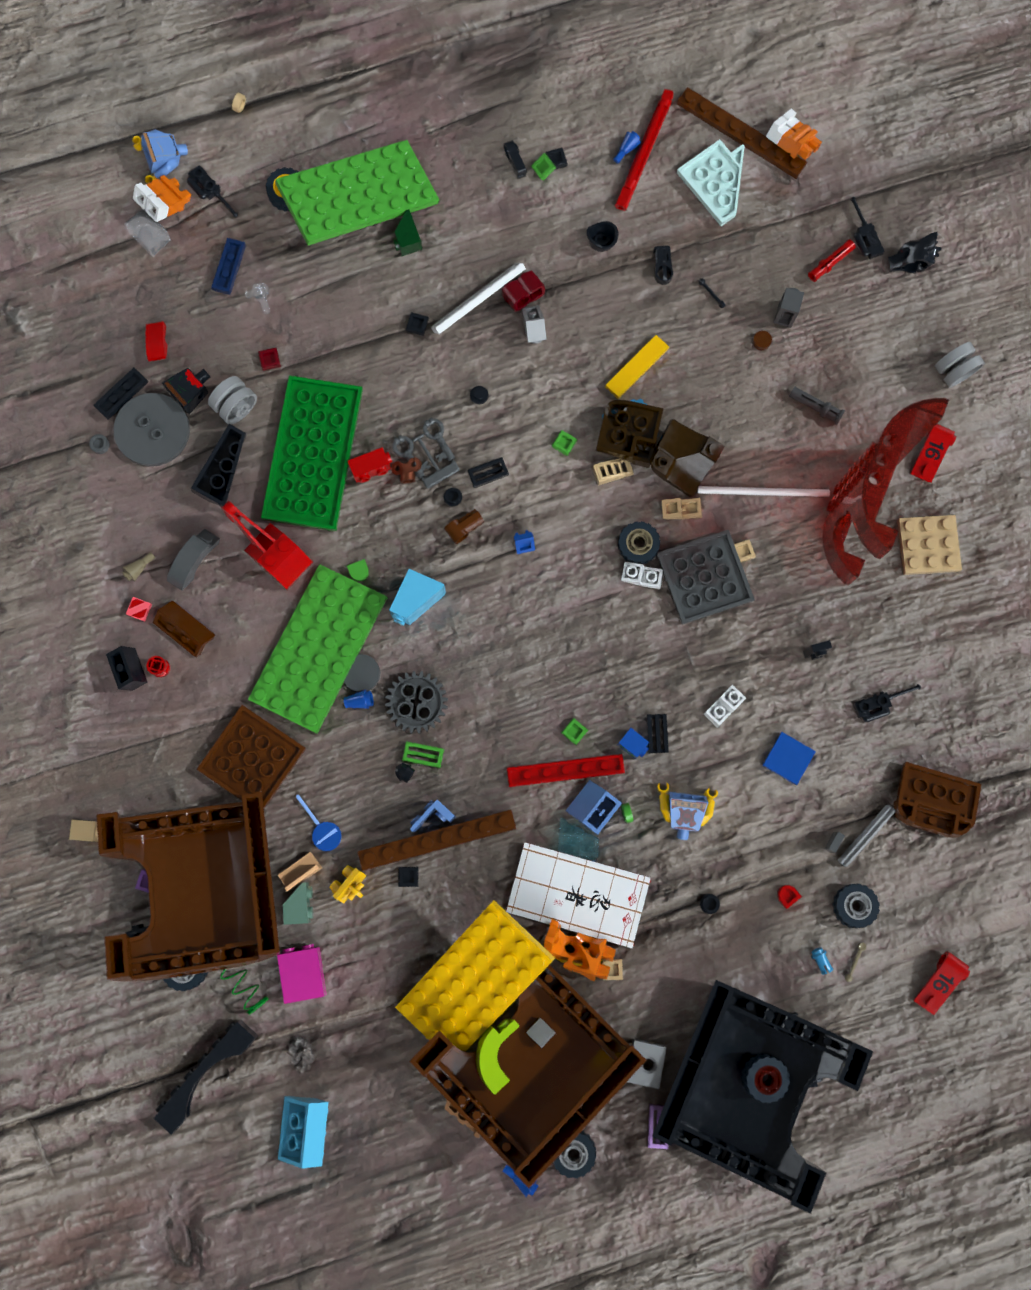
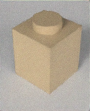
(83, 830)

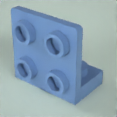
(442, 812)

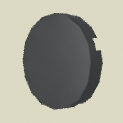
(363, 674)

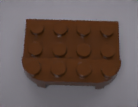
(936, 801)

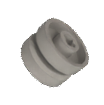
(959, 364)
(232, 400)

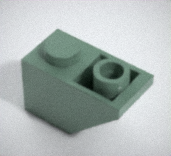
(297, 907)

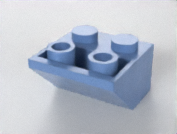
(593, 807)

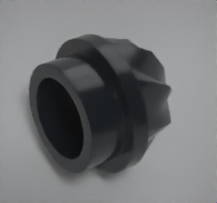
(404, 772)

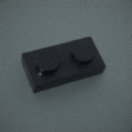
(817, 650)

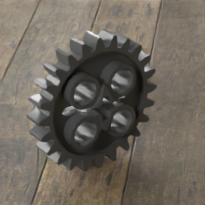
(434, 704)

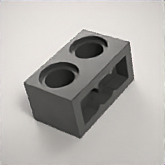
(789, 307)

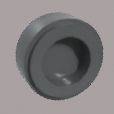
(99, 444)

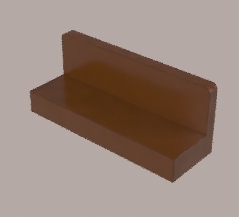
(183, 628)

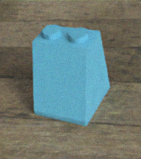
(415, 597)

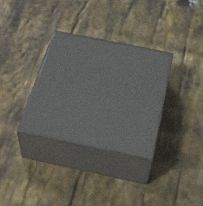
(834, 842)

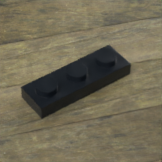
(120, 393)

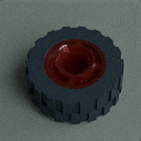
(776, 1084)

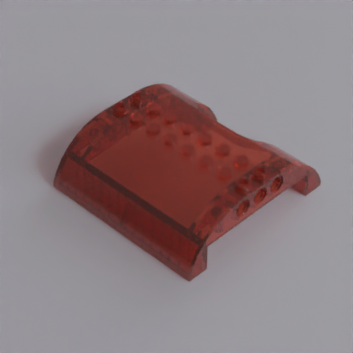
(860, 500)

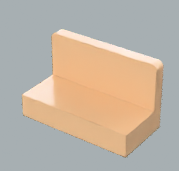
(299, 871)

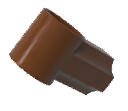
(460, 529)

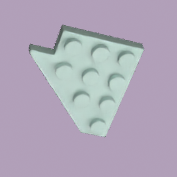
(715, 179)

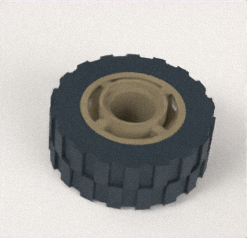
(641, 531)

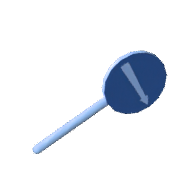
(325, 835)

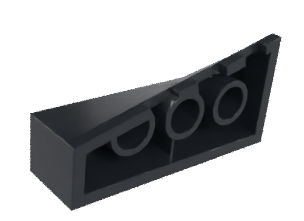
(219, 470)

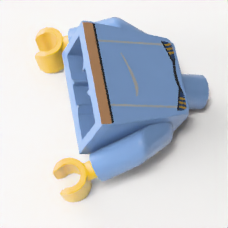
(160, 152)

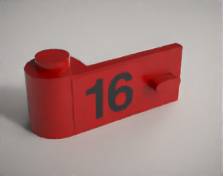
(933, 452)
(942, 983)

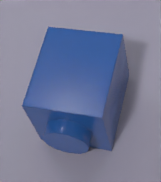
(634, 744)

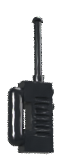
(210, 188)
(869, 235)
(882, 701)

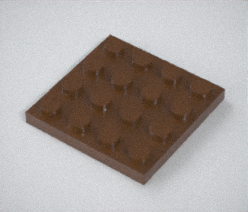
(251, 757)

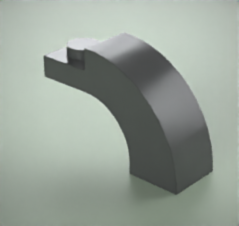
(190, 557)

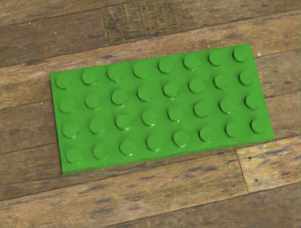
(356, 192)
(318, 648)

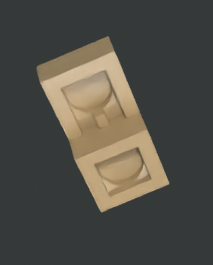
(682, 509)

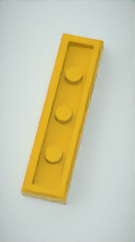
(636, 367)

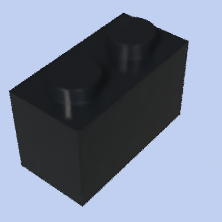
(126, 668)

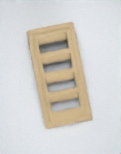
(609, 478)

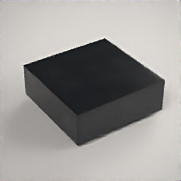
(557, 157)
(417, 324)
(408, 876)

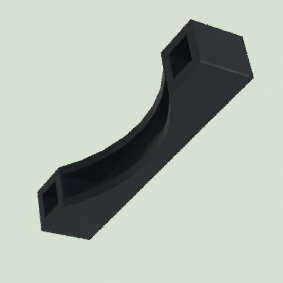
(177, 1109)

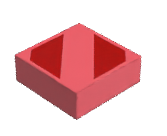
(138, 609)

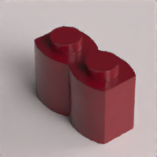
(523, 290)

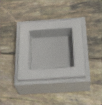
(541, 1032)

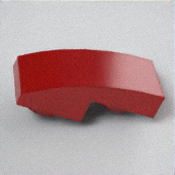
(155, 341)

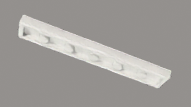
(478, 297)

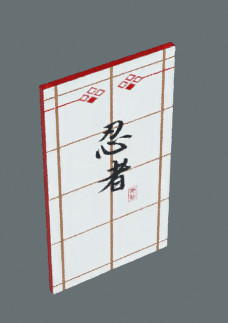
(578, 894)

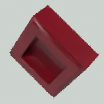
(269, 359)

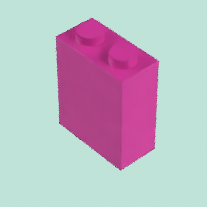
(301, 974)

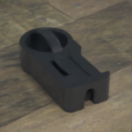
(512, 153)
(664, 263)

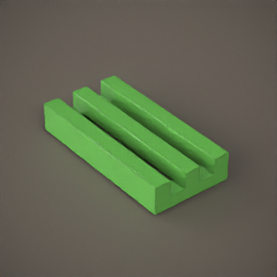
(431, 748)

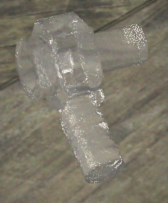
(260, 291)

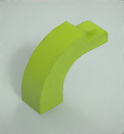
(487, 1053)

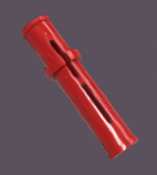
(830, 261)

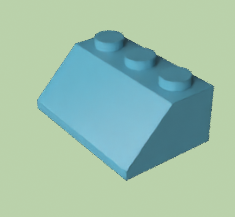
(303, 1131)

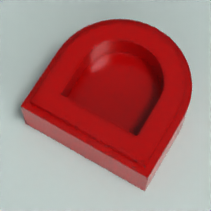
(787, 895)

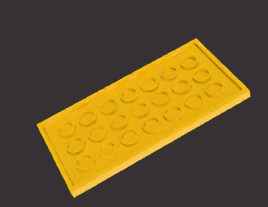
(476, 979)

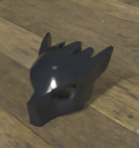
(915, 255)

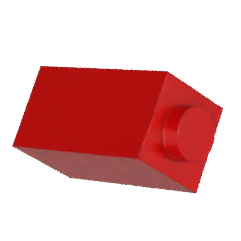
(370, 465)

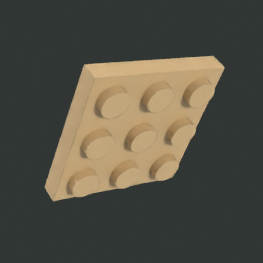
(929, 545)

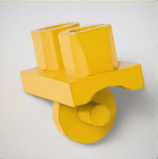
(350, 887)

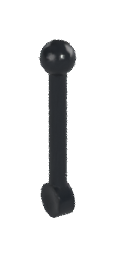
(702, 282)

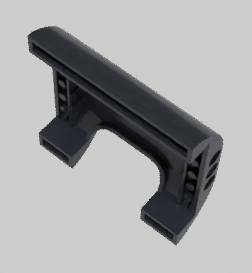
(722, 1122)

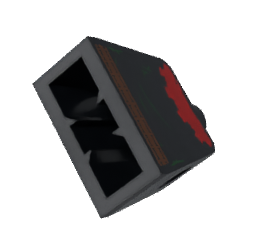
(188, 388)

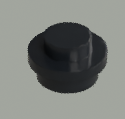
(479, 395)
(452, 497)
(709, 904)

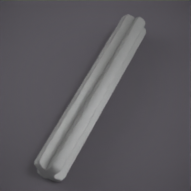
(867, 834)

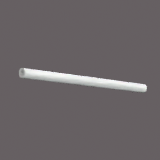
(763, 491)

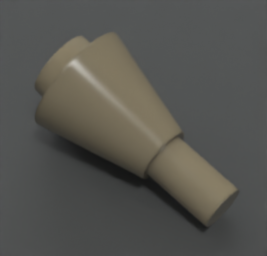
(135, 568)

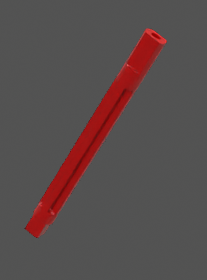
(644, 150)

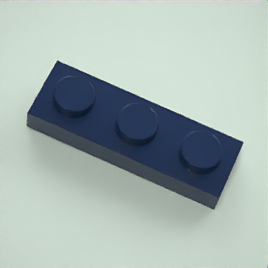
(228, 266)

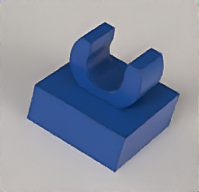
(524, 542)

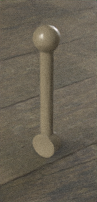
(861, 947)

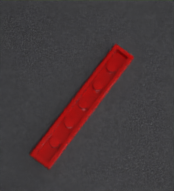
(565, 770)

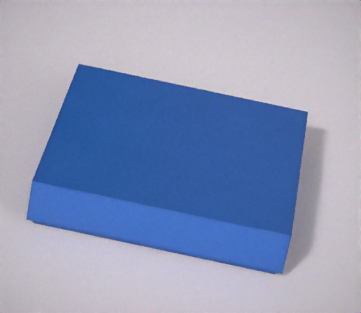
(788, 758)

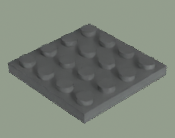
(705, 577)

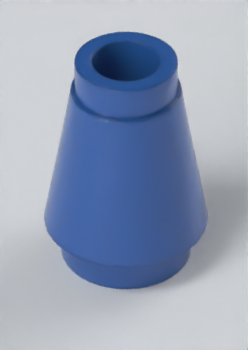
(361, 699)

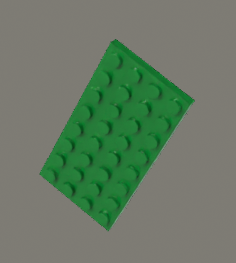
(312, 453)

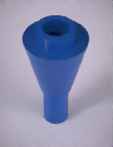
(629, 143)
(523, 1188)

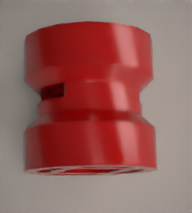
(162, 666)

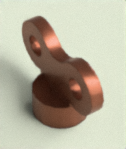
(406, 470)

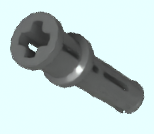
(825, 409)

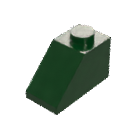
(407, 236)

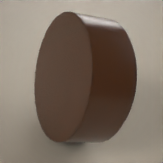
(762, 340)

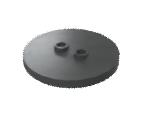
(151, 429)

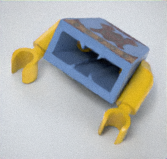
(686, 811)

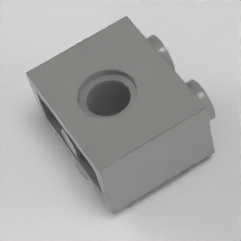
(649, 1050)

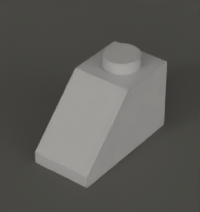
(534, 324)

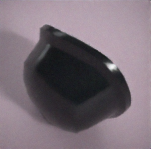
(602, 236)

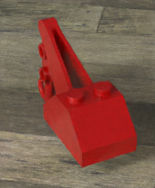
(272, 549)

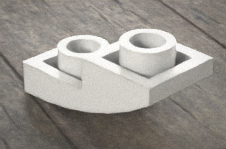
(641, 575)
(724, 706)

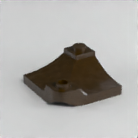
(630, 431)
(684, 457)

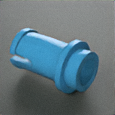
(821, 960)

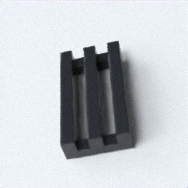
(490, 479)
(657, 729)

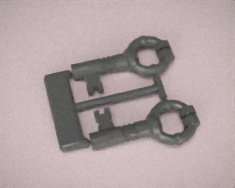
(440, 474)

